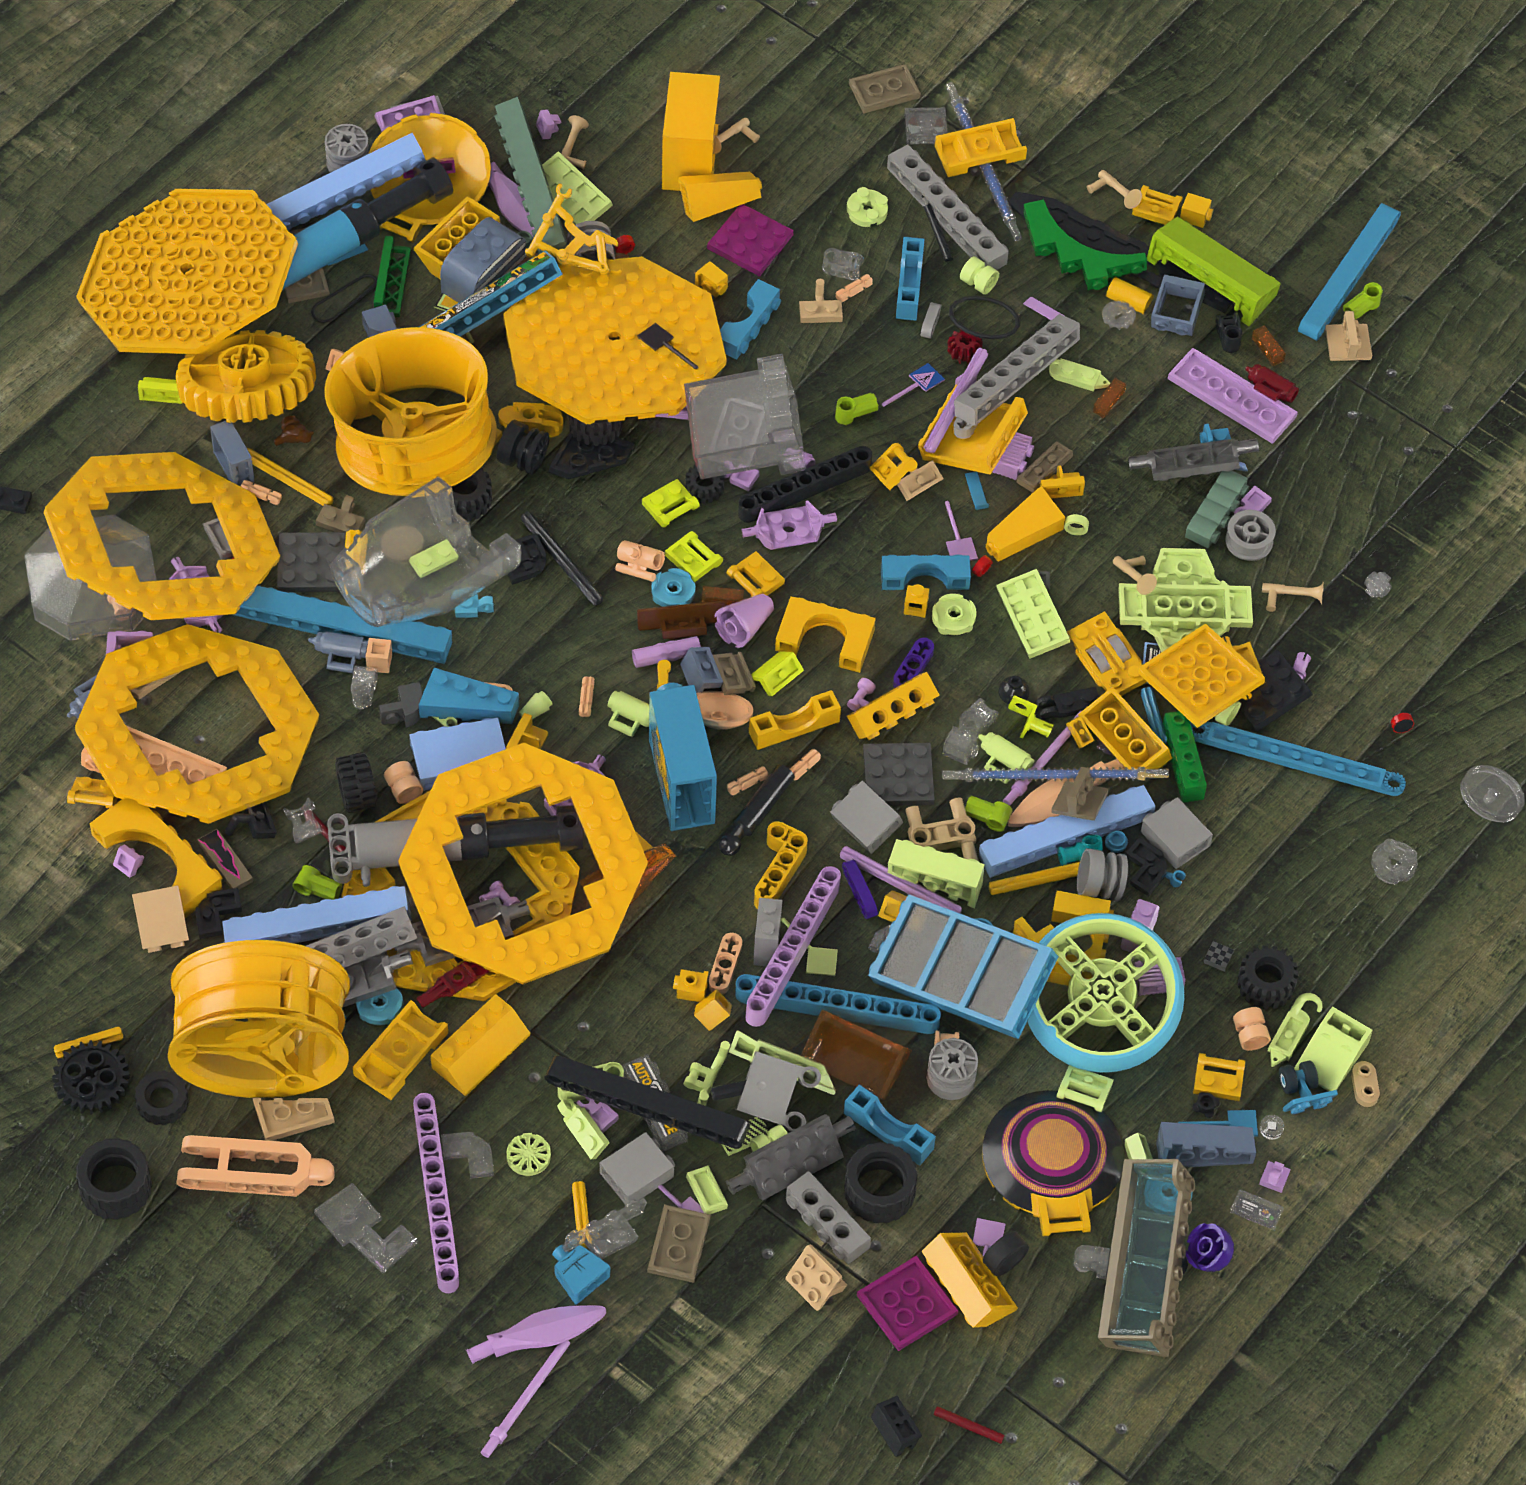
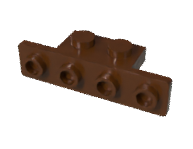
(679, 619)

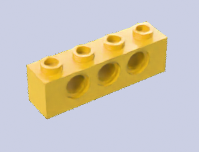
(863, 721)

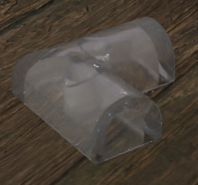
(385, 1252)

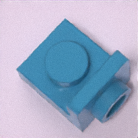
(1213, 435)

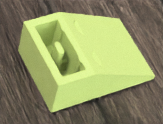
(1336, 1048)

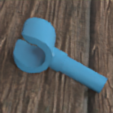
(1172, 877)

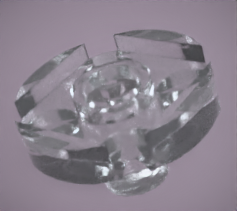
(1394, 850)

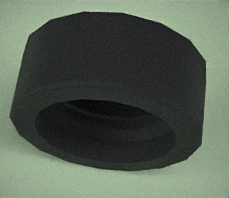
(1005, 1253)

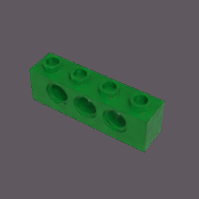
(1185, 757)

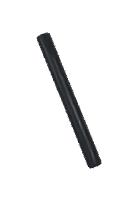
(562, 558)

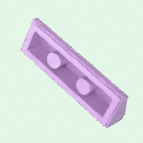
(393, 115)

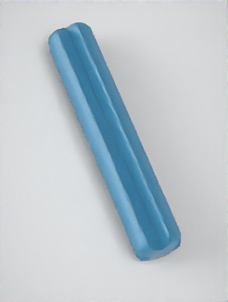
(1153, 713)

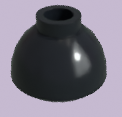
(1012, 687)

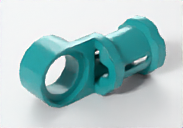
(1075, 852)

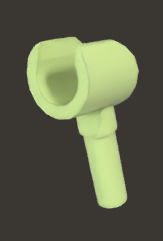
(449, 720)

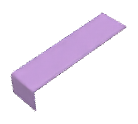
(1041, 308)

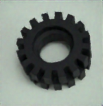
(700, 492)

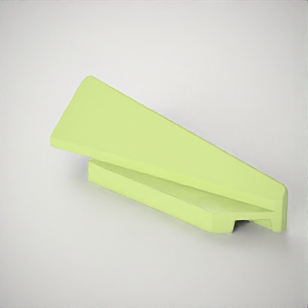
(746, 1046)

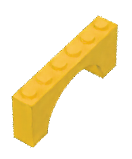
(138, 822)

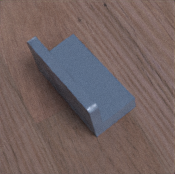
(701, 669)

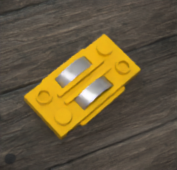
(1107, 654)

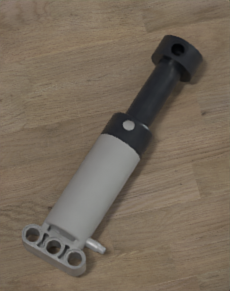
(382, 842)

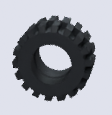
(598, 432)
(477, 502)
(356, 782)
(1268, 961)

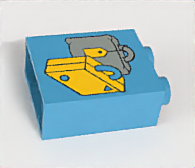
(682, 756)

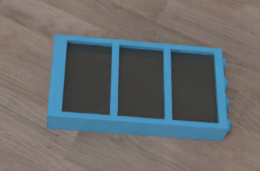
(963, 966)

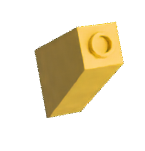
(717, 192)
(1026, 525)

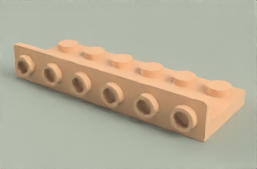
(165, 758)

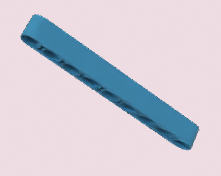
(1349, 271)
(849, 1000)

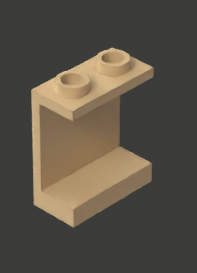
(160, 918)

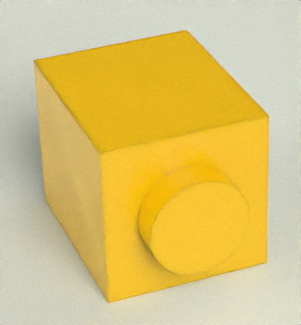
(1196, 210)

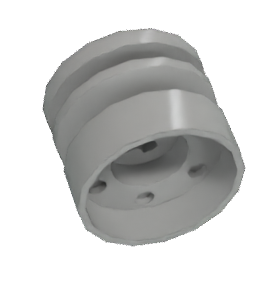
(344, 145)
(589, 228)
(1102, 874)
(952, 1069)

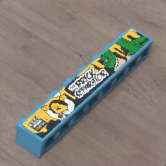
(497, 295)

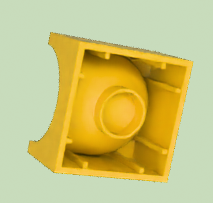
(689, 127)

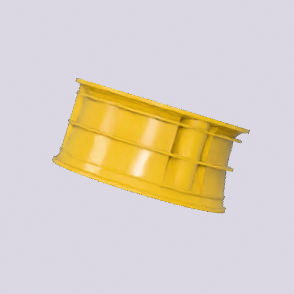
(417, 436)
(291, 1011)

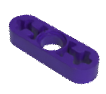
(914, 655)
(859, 889)

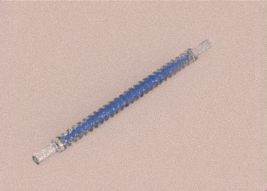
(987, 169)
(970, 774)

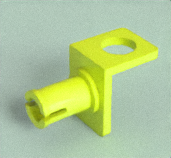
(1032, 722)

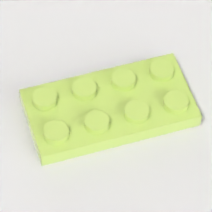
(586, 200)
(1033, 613)

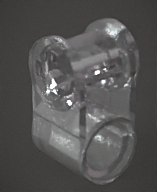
(840, 263)
(363, 685)
(978, 717)

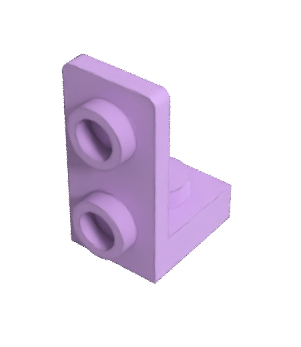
(120, 639)

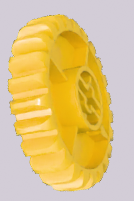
(246, 377)

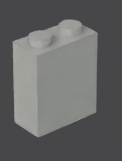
(866, 816)
(1176, 832)
(767, 930)
(637, 1168)

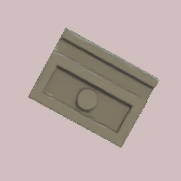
(734, 673)

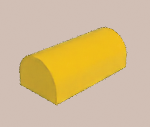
(1123, 291)

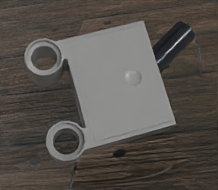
(767, 1089)

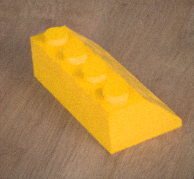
(449, 232)
(1125, 732)
(479, 1045)
(968, 1279)

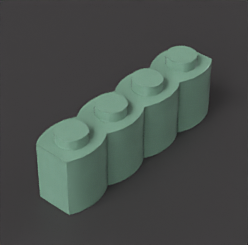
(1216, 508)

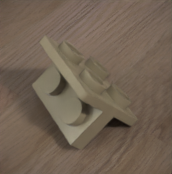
(1080, 797)

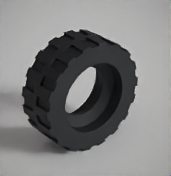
(161, 1080)

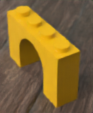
(804, 615)
(1070, 906)

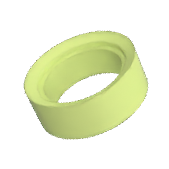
(1078, 519)

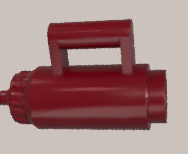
(1272, 384)

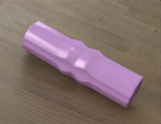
(663, 651)

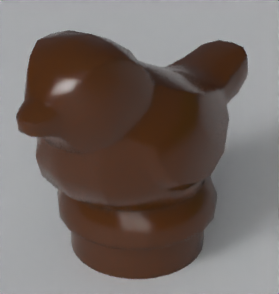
(293, 432)

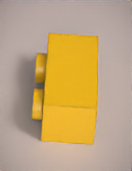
(1080, 732)

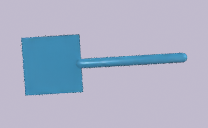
(1236, 1118)

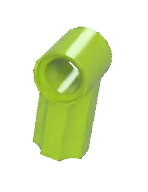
(1366, 300)
(850, 408)
(994, 815)
(312, 882)

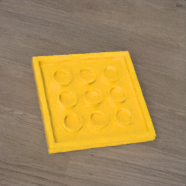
(1201, 675)

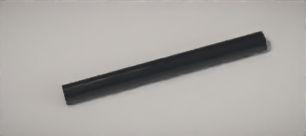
(938, 232)

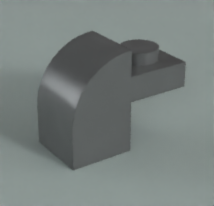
(407, 707)

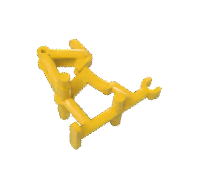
(566, 256)

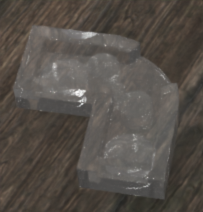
(471, 1147)

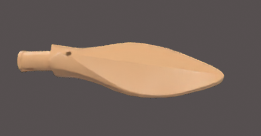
(1039, 803)

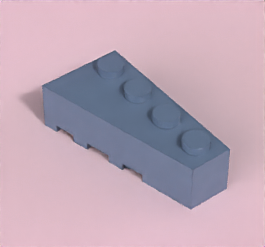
(1206, 1144)

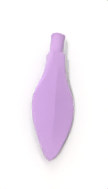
(509, 199)
(539, 1330)

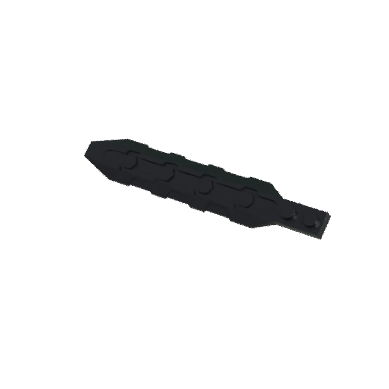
(1105, 239)

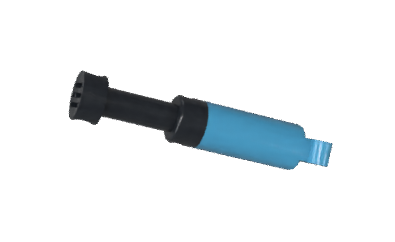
(361, 220)

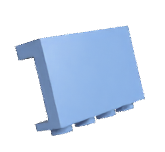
(454, 746)

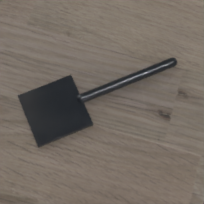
(657, 337)

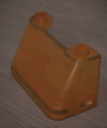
(855, 1054)

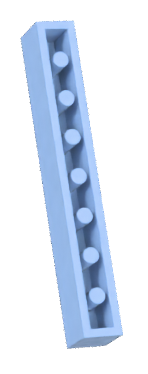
(348, 182)
(1044, 838)
(316, 919)

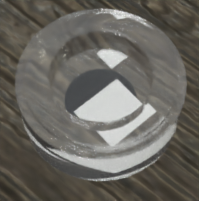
(1272, 1127)

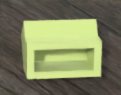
(1137, 1147)

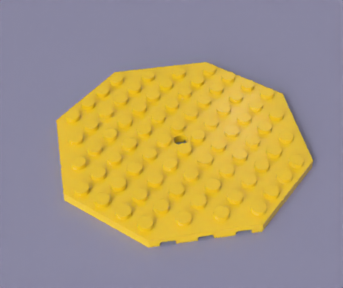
(236, 272)
(565, 349)

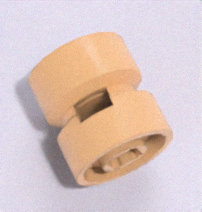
(403, 782)
(1251, 1030)

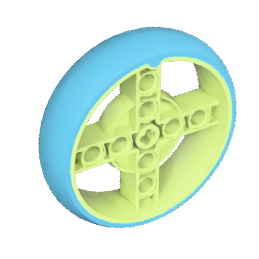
(1146, 1040)

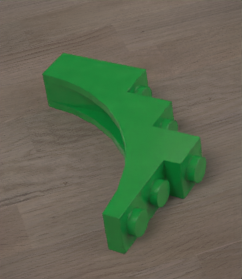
(1072, 255)

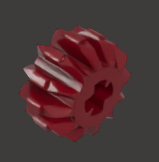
(963, 346)

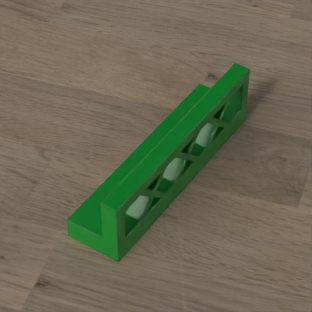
(384, 275)

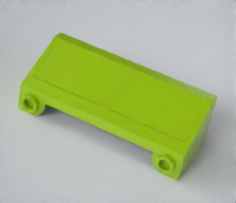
(1214, 266)

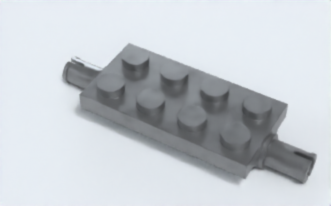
(1194, 458)
(481, 914)
(374, 976)
(792, 1156)

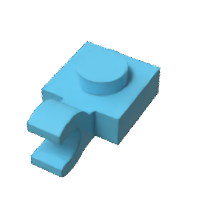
(472, 606)

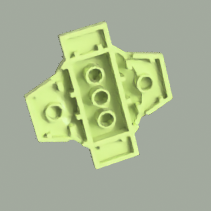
(1185, 599)

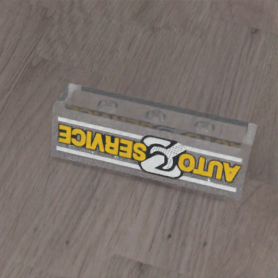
(647, 1073)

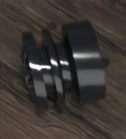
(523, 447)

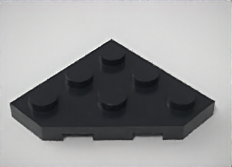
(579, 459)
(1278, 694)

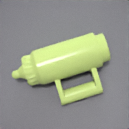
(630, 708)
(1004, 752)

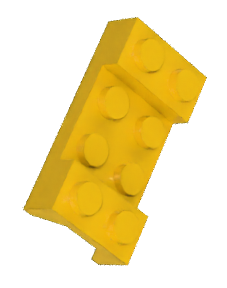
(979, 146)
(399, 1050)

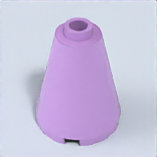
(743, 619)

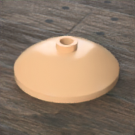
(723, 710)

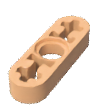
(723, 954)

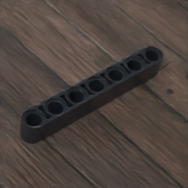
(805, 483)

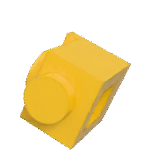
(712, 279)
(918, 595)
(691, 985)

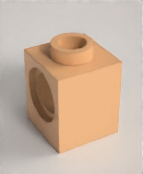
(379, 654)

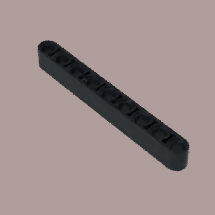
(647, 1102)

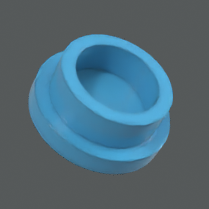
(1116, 841)

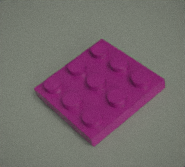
(750, 239)
(907, 1303)

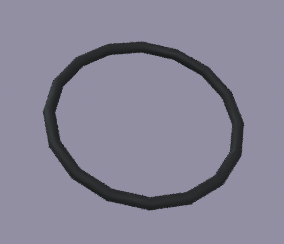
(1000, 336)

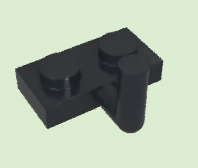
(258, 819)

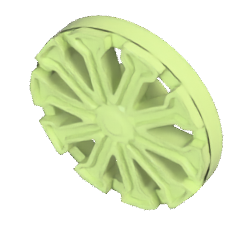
(528, 1154)

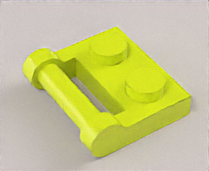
(667, 498)
(690, 561)

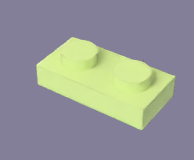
(433, 558)

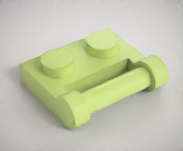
(1087, 1083)

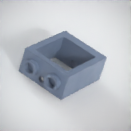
(1181, 288)
(231, 453)

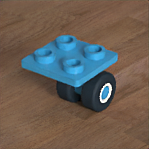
(1303, 1080)

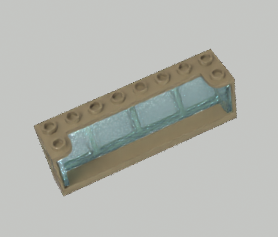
(1146, 1256)

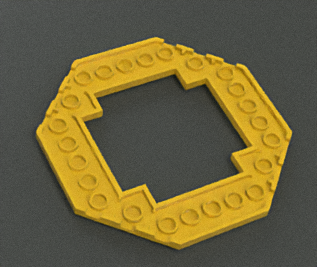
(87, 559)
(221, 794)
(549, 869)
(551, 945)

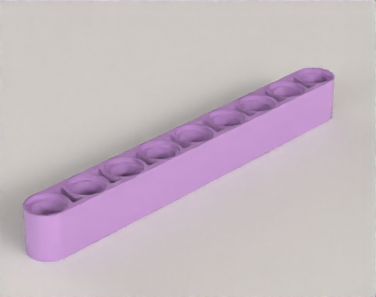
(792, 946)
(439, 1201)

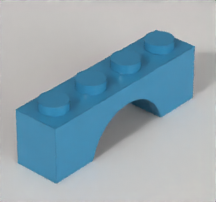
(910, 278)
(761, 301)
(951, 570)
(869, 1113)

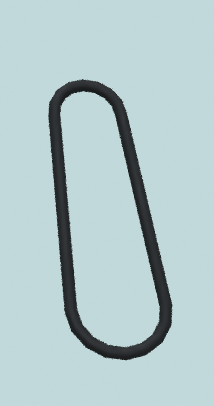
(338, 291)

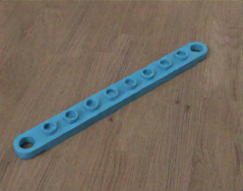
(1299, 758)

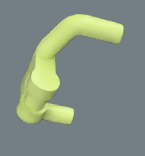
(708, 1073)

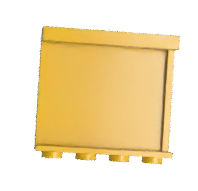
(985, 446)

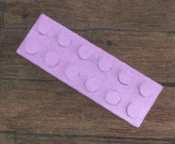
(1232, 395)

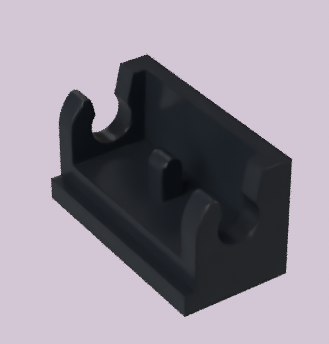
(895, 1425)

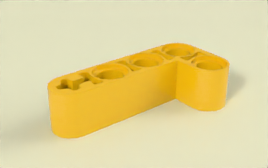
(786, 853)

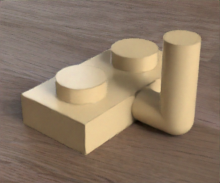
(821, 309)
(919, 480)

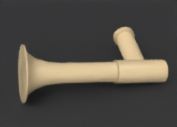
(577, 124)
(742, 126)
(1132, 197)
(1145, 583)
(1274, 589)

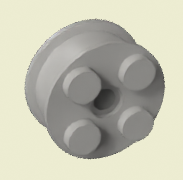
(1250, 535)

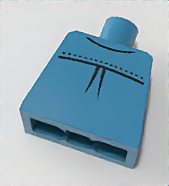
(579, 1271)

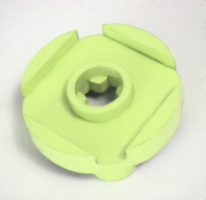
(871, 198)
(954, 625)

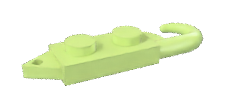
(1077, 375)
(1292, 1029)

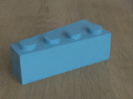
(466, 699)

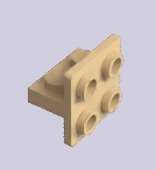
(1348, 340)
(815, 1278)

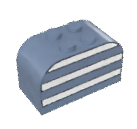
(481, 259)

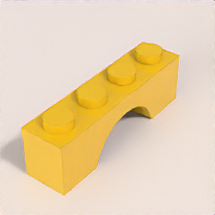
(817, 713)

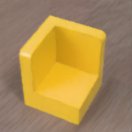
(713, 1010)

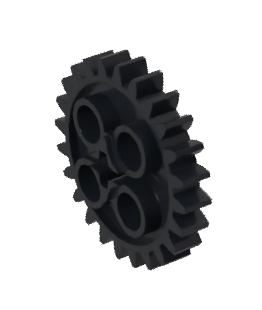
(79, 1061)

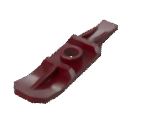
(448, 986)

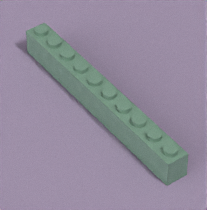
(529, 170)

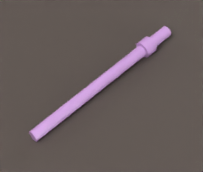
(1020, 786)
(500, 1433)

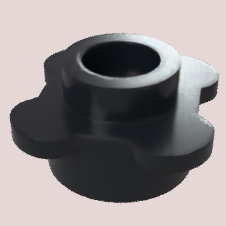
(1206, 1098)

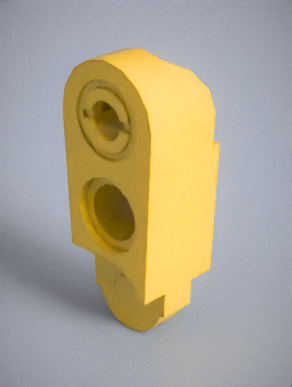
(535, 415)

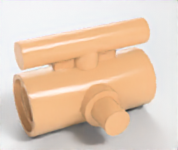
(639, 559)

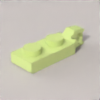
(583, 1128)

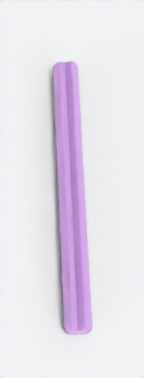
(949, 411)
(881, 872)

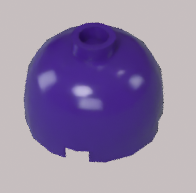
(1209, 1248)

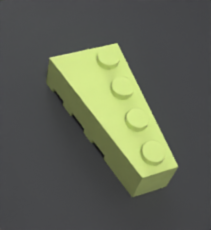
(937, 870)

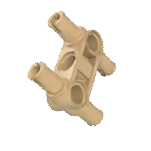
(946, 833)

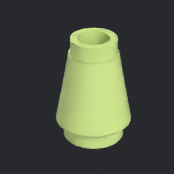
(537, 705)

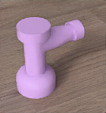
(865, 687)
(497, 890)

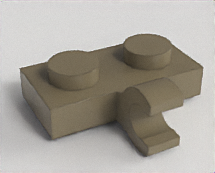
(340, 519)

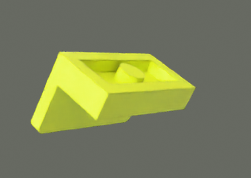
(158, 390)
(778, 672)

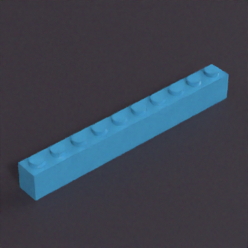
(317, 616)

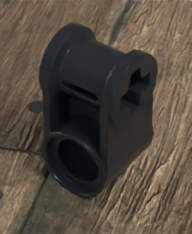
(1229, 332)

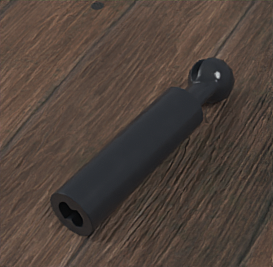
(757, 809)

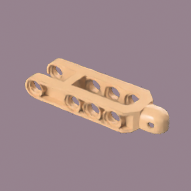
(309, 1170)

